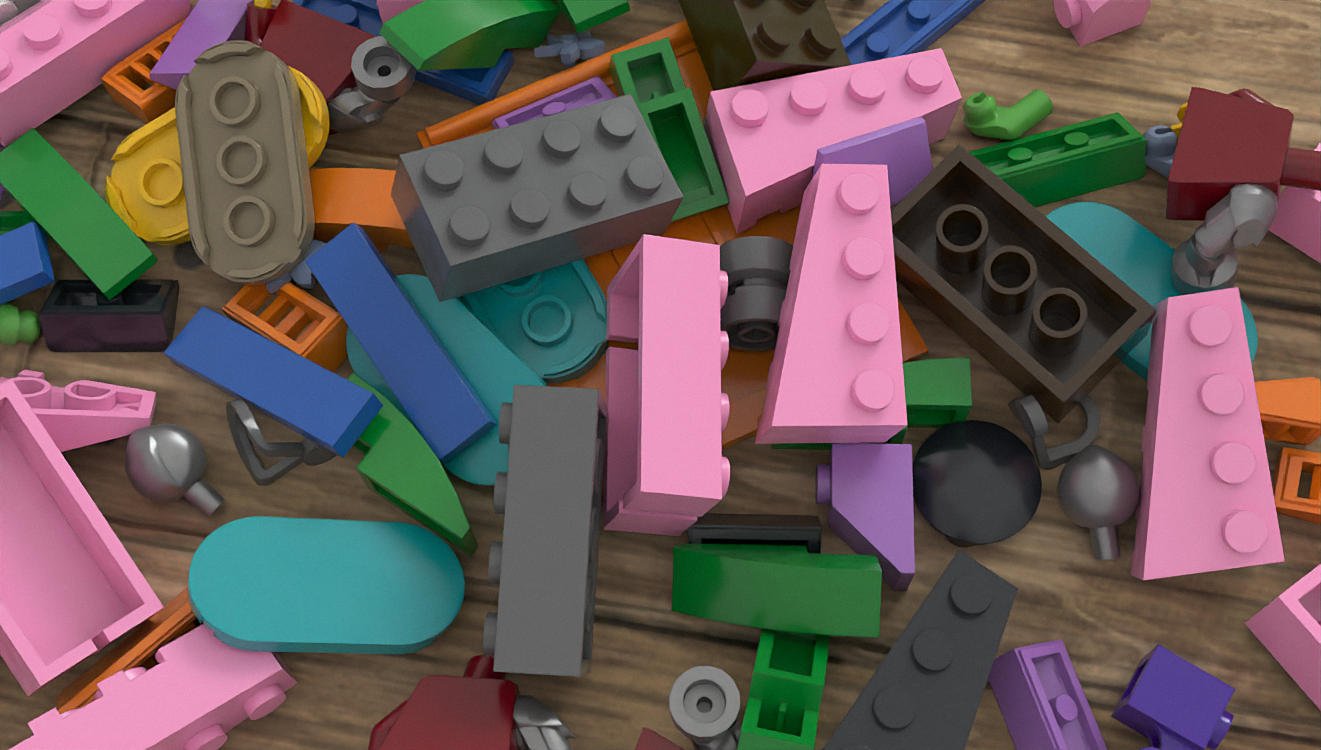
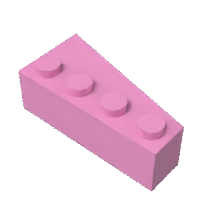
(839, 324)
(1203, 446)
(177, 705)

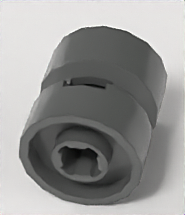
(756, 288)

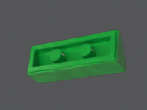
(1069, 159)

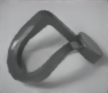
(1035, 424)
(295, 453)

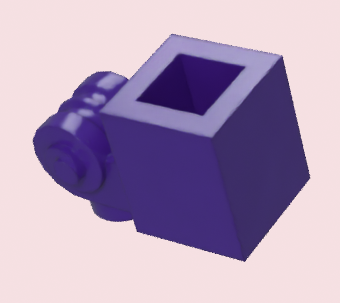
(1175, 703)

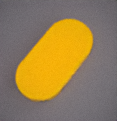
(148, 175)

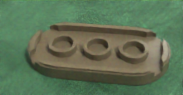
(244, 163)

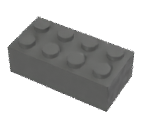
(533, 196)
(549, 531)

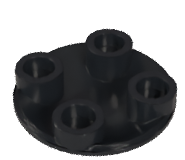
(976, 482)

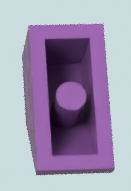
(872, 504)

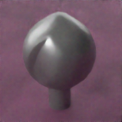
(169, 464)
(1099, 493)

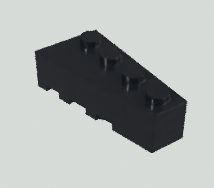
(936, 669)

